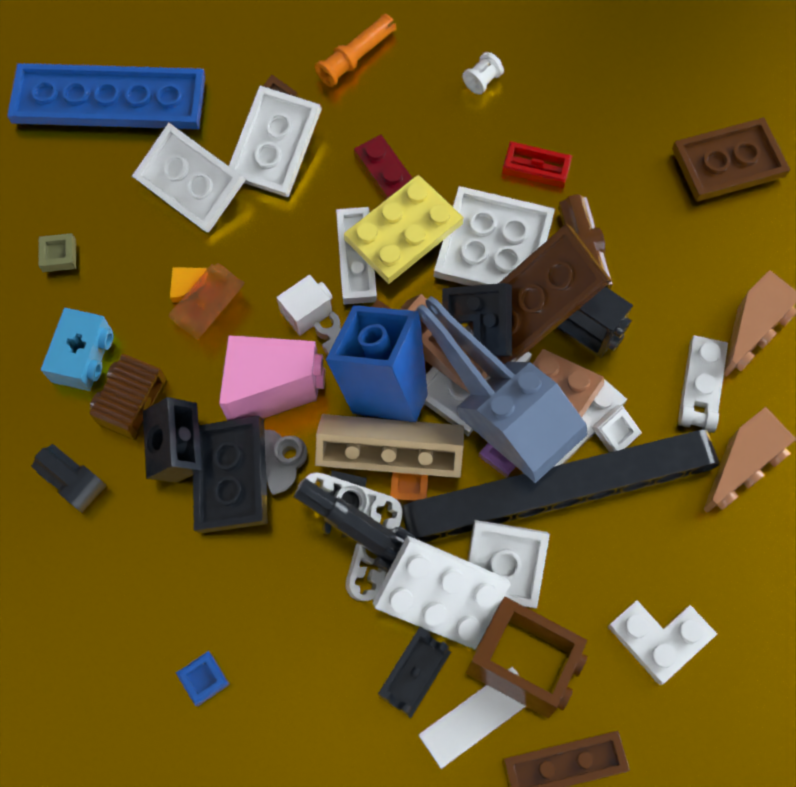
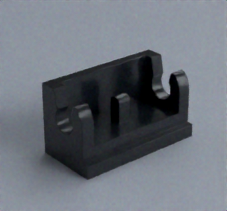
(414, 672)

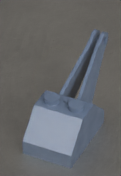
(513, 410)

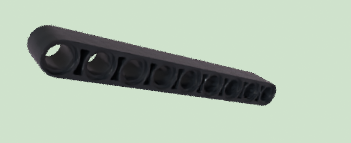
(561, 486)

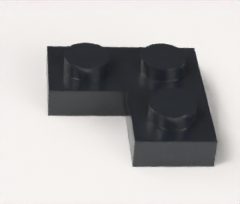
(489, 311)

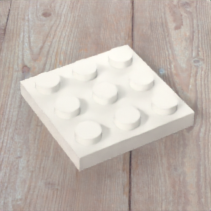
(492, 239)

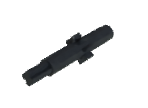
(354, 523)

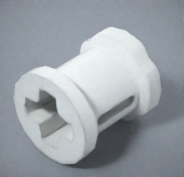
(483, 73)

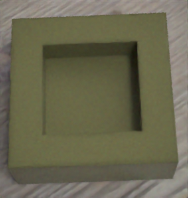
(57, 252)

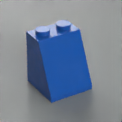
(381, 363)

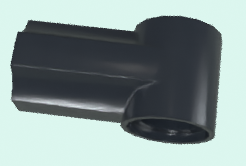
(73, 481)

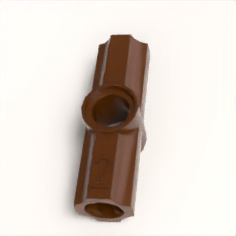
(577, 214)

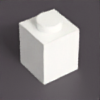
(305, 304)

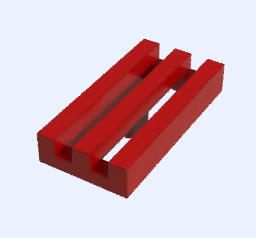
(535, 168)

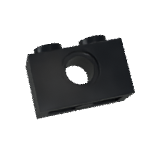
(172, 440)

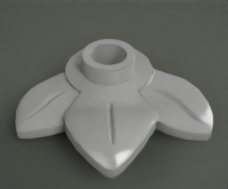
(280, 470)

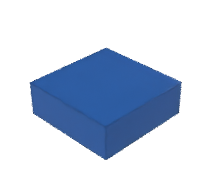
(202, 678)

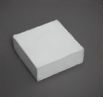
(616, 429)

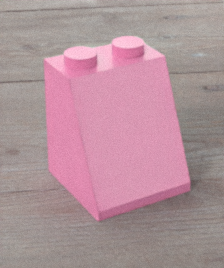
(269, 376)

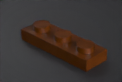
(568, 763)

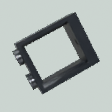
(599, 322)

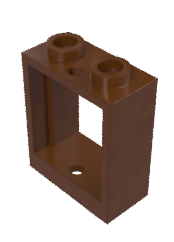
(514, 685)

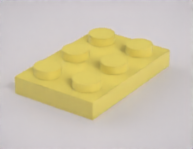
(403, 229)

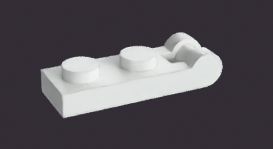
(703, 383)

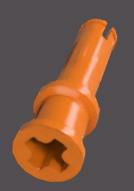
(345, 57)

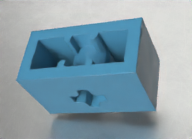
(77, 349)

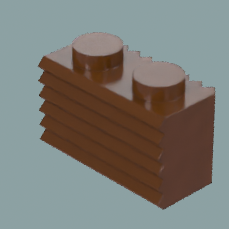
(128, 391)

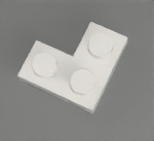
(658, 648)

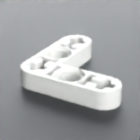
(369, 502)

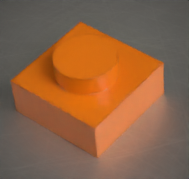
(408, 487)

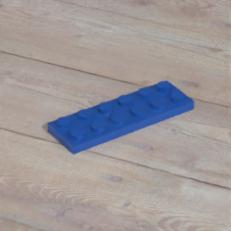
(107, 96)

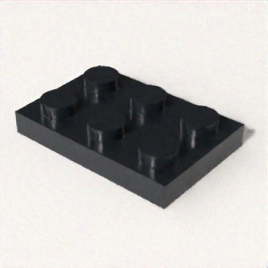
(233, 476)

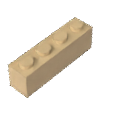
(389, 445)

